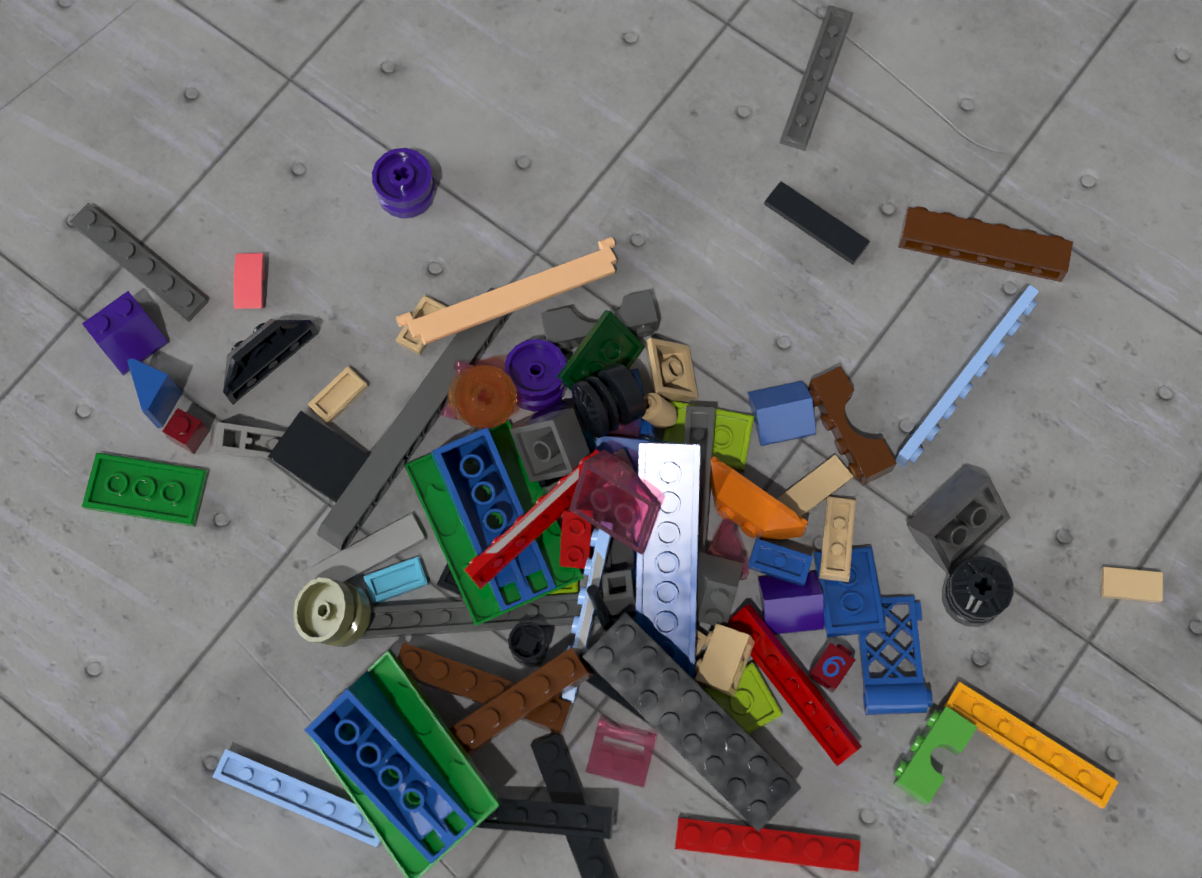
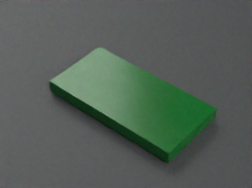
(145, 489)

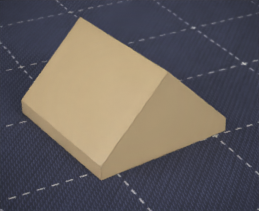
(671, 370)

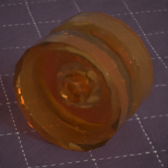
(498, 401)

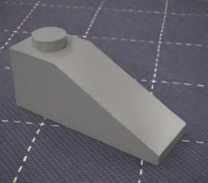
(243, 440)

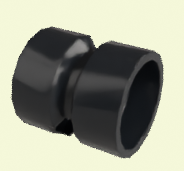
(528, 644)

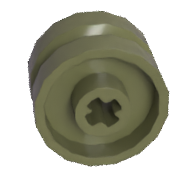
(331, 612)

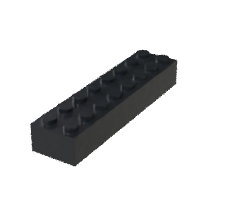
(691, 721)

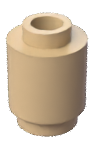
(659, 411)

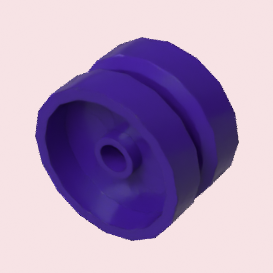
(403, 183)
(534, 372)

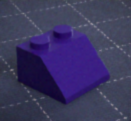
(125, 332)

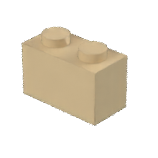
(724, 659)

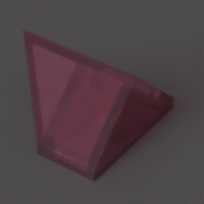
(726, 546)

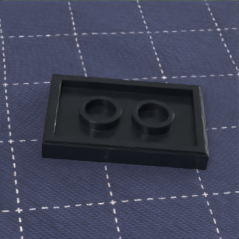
(318, 456)

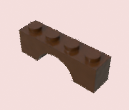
(867, 457)

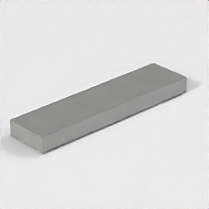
(370, 551)

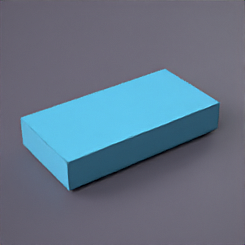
(395, 580)

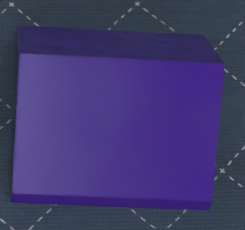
(791, 606)

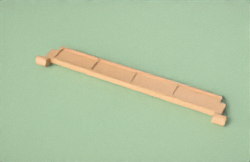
(512, 296)

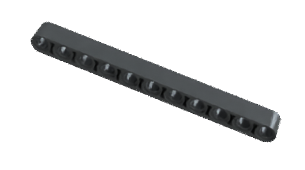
(404, 435)

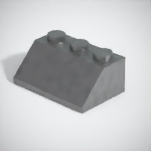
(959, 519)

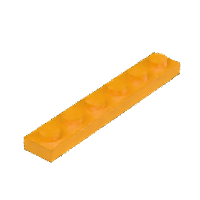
(1032, 746)

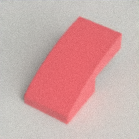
(248, 280)

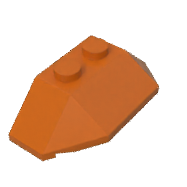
(752, 507)

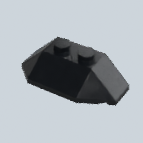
(263, 353)

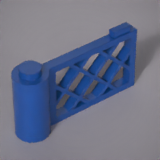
(900, 693)

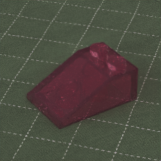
(616, 500)

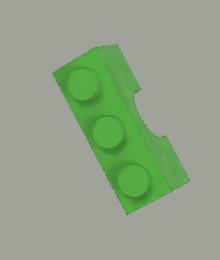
(917, 775)

